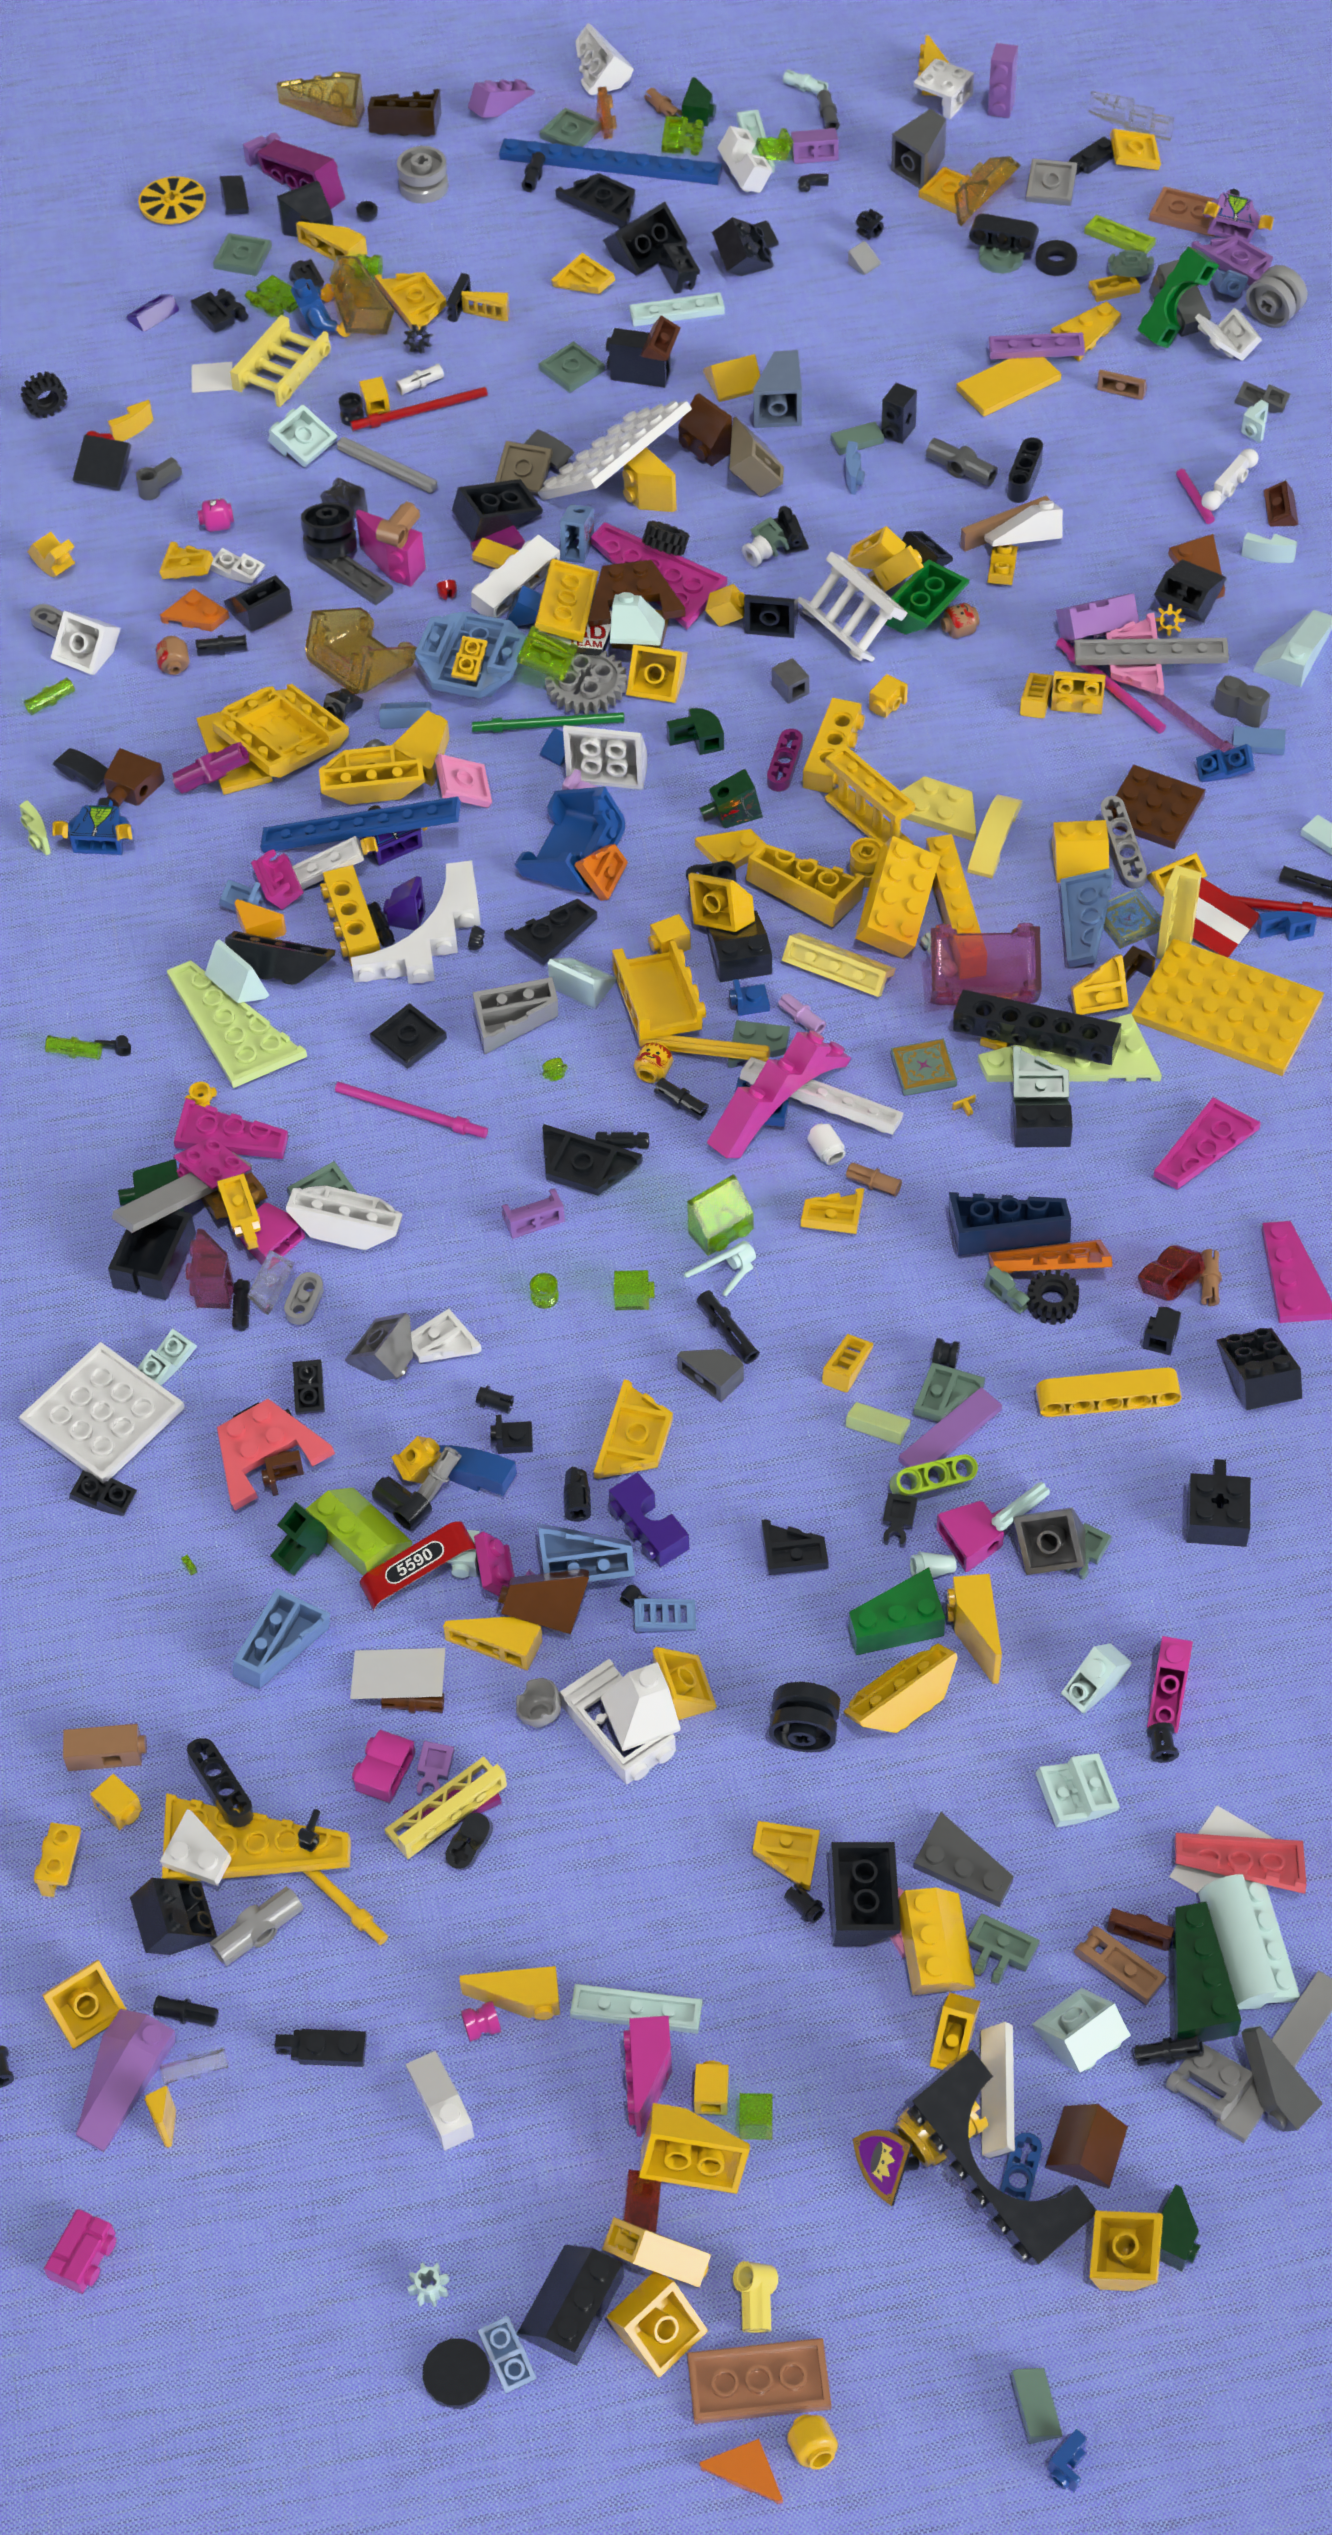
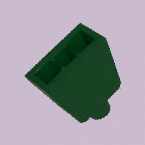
(148, 1180)

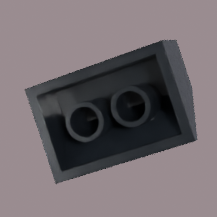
(641, 240)
(863, 1892)
(572, 2302)

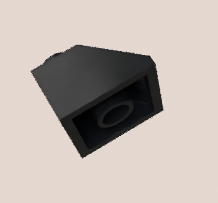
(770, 615)
(1042, 1123)

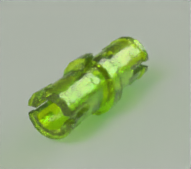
(49, 696)
(73, 1047)

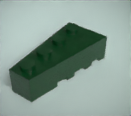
(1200, 1980)

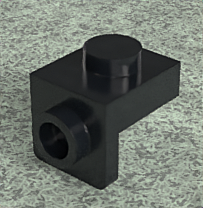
(342, 702)

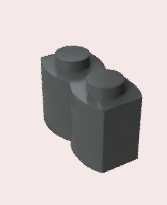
(1241, 701)

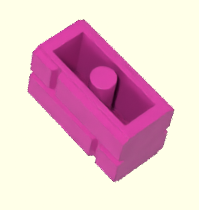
(80, 2251)

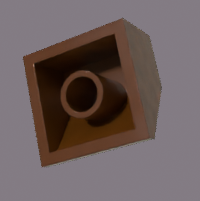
(706, 431)

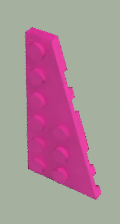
(687, 579)

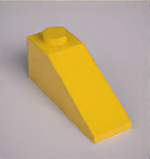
(331, 239)
(497, 1637)
(521, 1991)

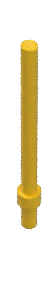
(360, 1917)

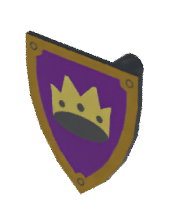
(883, 2160)

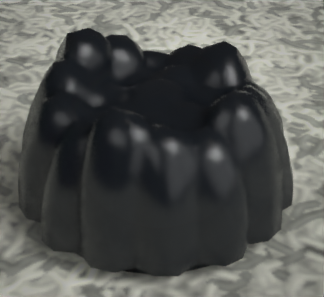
(366, 210)
(476, 938)

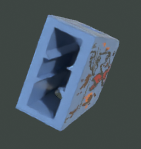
(576, 524)

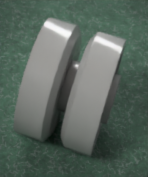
(422, 174)
(1276, 296)

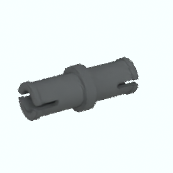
(828, 109)

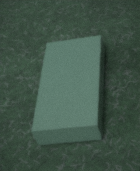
(866, 436)

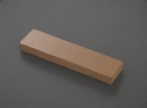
(973, 535)

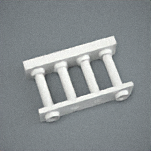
(872, 596)

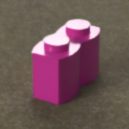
(384, 1765)

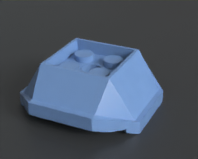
(442, 642)

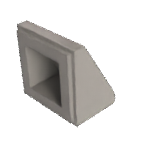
(863, 258)

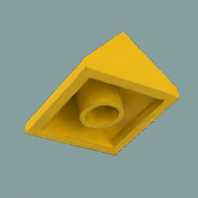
(733, 377)
(685, 1682)
(83, 2003)

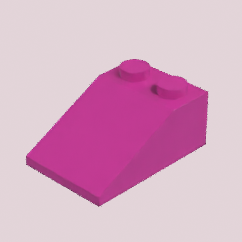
(398, 564)

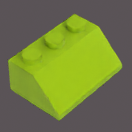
(358, 1529)

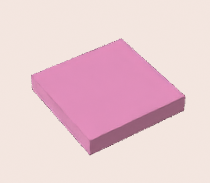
(463, 779)

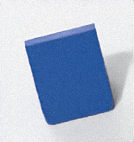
(554, 747)

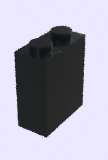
(628, 365)

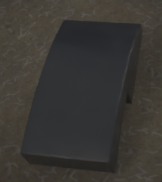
(234, 194)
(80, 765)
(308, 1386)
(109, 1497)

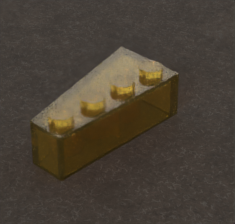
(359, 298)

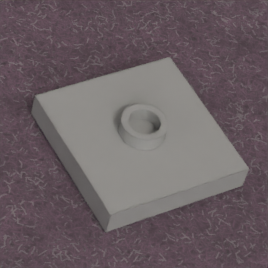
(1051, 182)

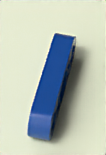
(1017, 2167)

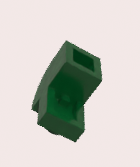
(700, 727)
(303, 1538)

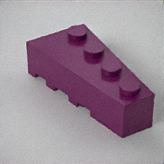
(300, 167)

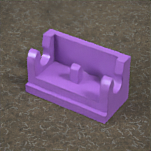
(815, 146)
(534, 1215)

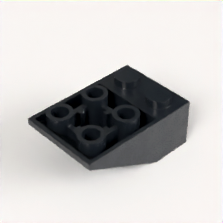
(1260, 1368)

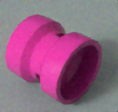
(481, 2021)

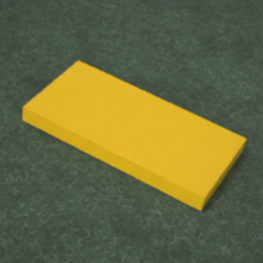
(1007, 383)
(566, 600)
(239, 778)

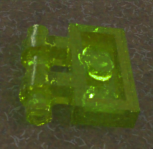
(675, 137)
(273, 297)

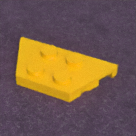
(413, 297)
(634, 1434)

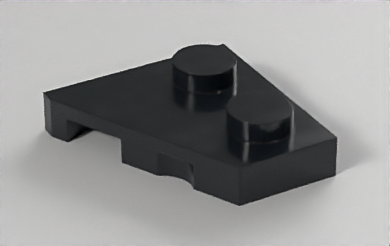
(793, 1550)

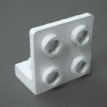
(949, 82)

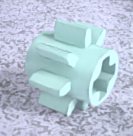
(425, 2276)

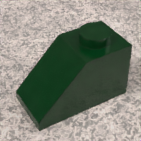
(698, 103)
(1178, 2232)

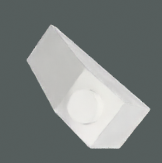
(1030, 525)
(441, 2100)

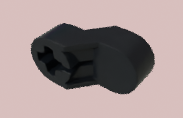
(478, 1830)

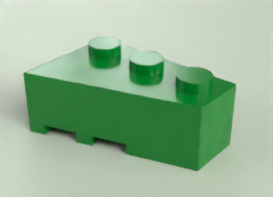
(898, 1616)

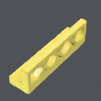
(1179, 908)
(837, 963)
(448, 1811)

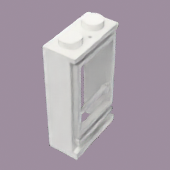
(588, 1691)

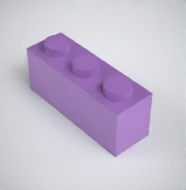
(1002, 80)

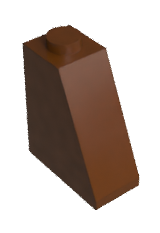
(545, 1598)

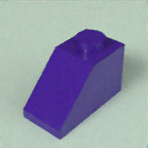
(406, 905)

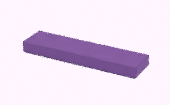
(1036, 345)
(952, 1430)

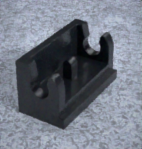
(678, 266)

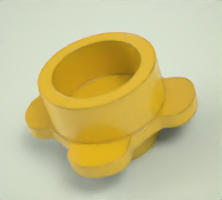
(201, 1089)

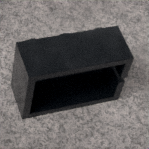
(152, 1255)

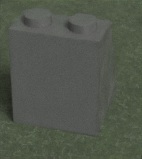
(919, 148)

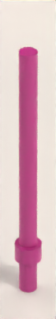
(1115, 689)
(458, 1124)

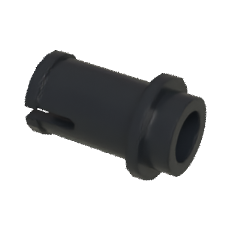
(494, 1399)
(804, 1903)

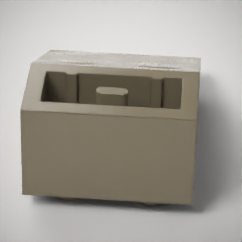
(753, 460)

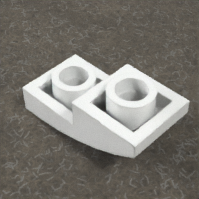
(237, 568)

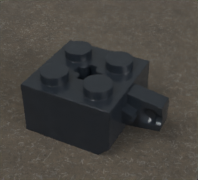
(1218, 1508)

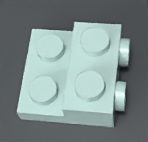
(301, 435)

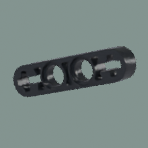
(216, 1783)

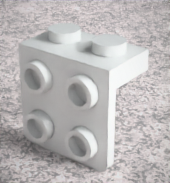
(1232, 334)

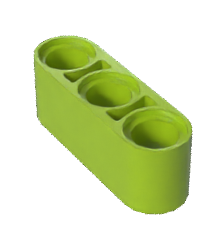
(947, 1475)

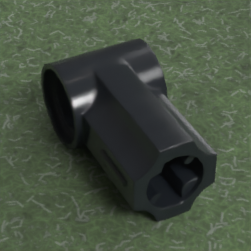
(406, 1507)

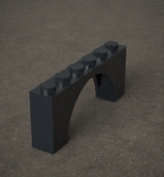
(944, 2111)

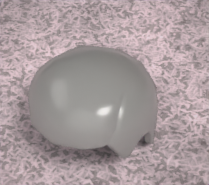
(539, 1703)

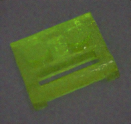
(544, 658)

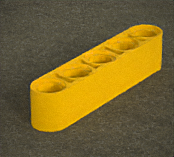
(1108, 1392)

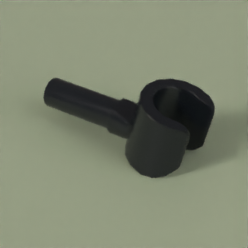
(121, 1045)
(629, 1594)
(307, 1837)

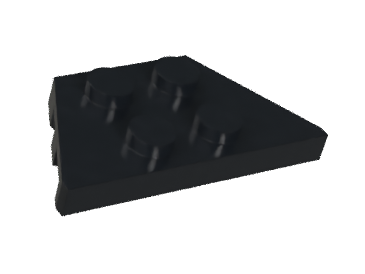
(601, 197)
(585, 1161)

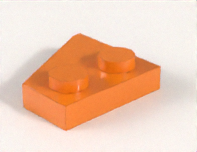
(196, 612)
(602, 870)

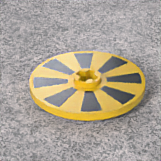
(172, 200)

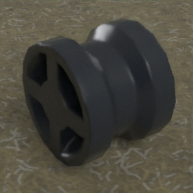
(946, 1353)

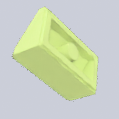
(877, 1423)

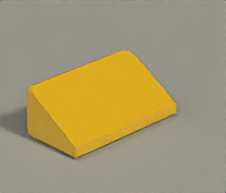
(1160, 877)
(162, 2113)

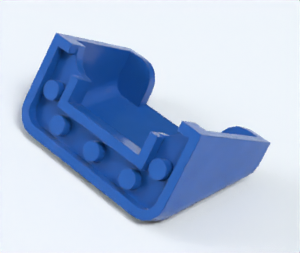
(582, 824)

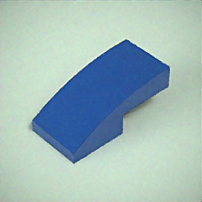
(1292, 923)

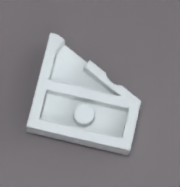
(443, 1339)

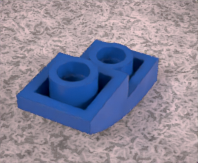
(1223, 765)

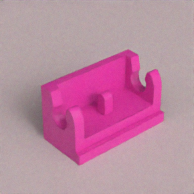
(277, 879)

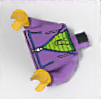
(1235, 216)

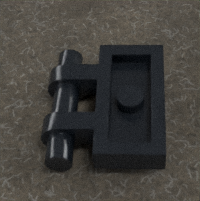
(214, 312)

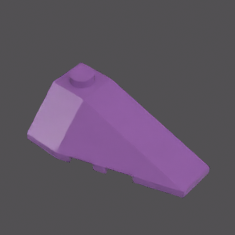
(123, 2069)

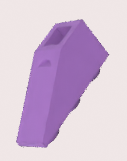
(496, 98)

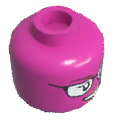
(216, 515)

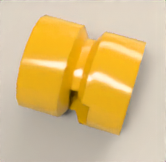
(864, 858)

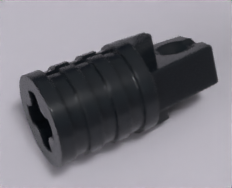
(577, 1495)

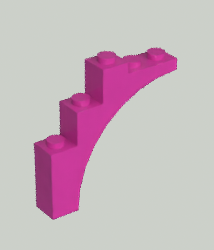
(775, 1084)

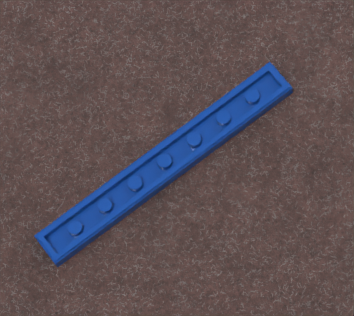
(361, 824)

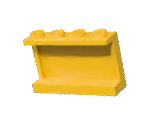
(659, 993)

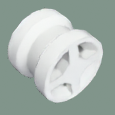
(757, 551)

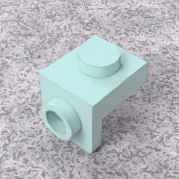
(1254, 421)

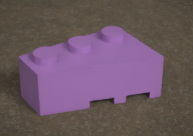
(1096, 617)

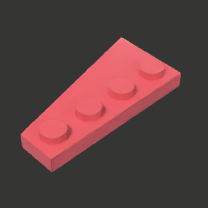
(1260, 1860)

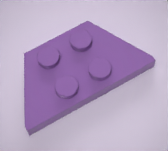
(1237, 255)

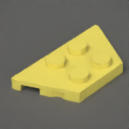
(942, 807)

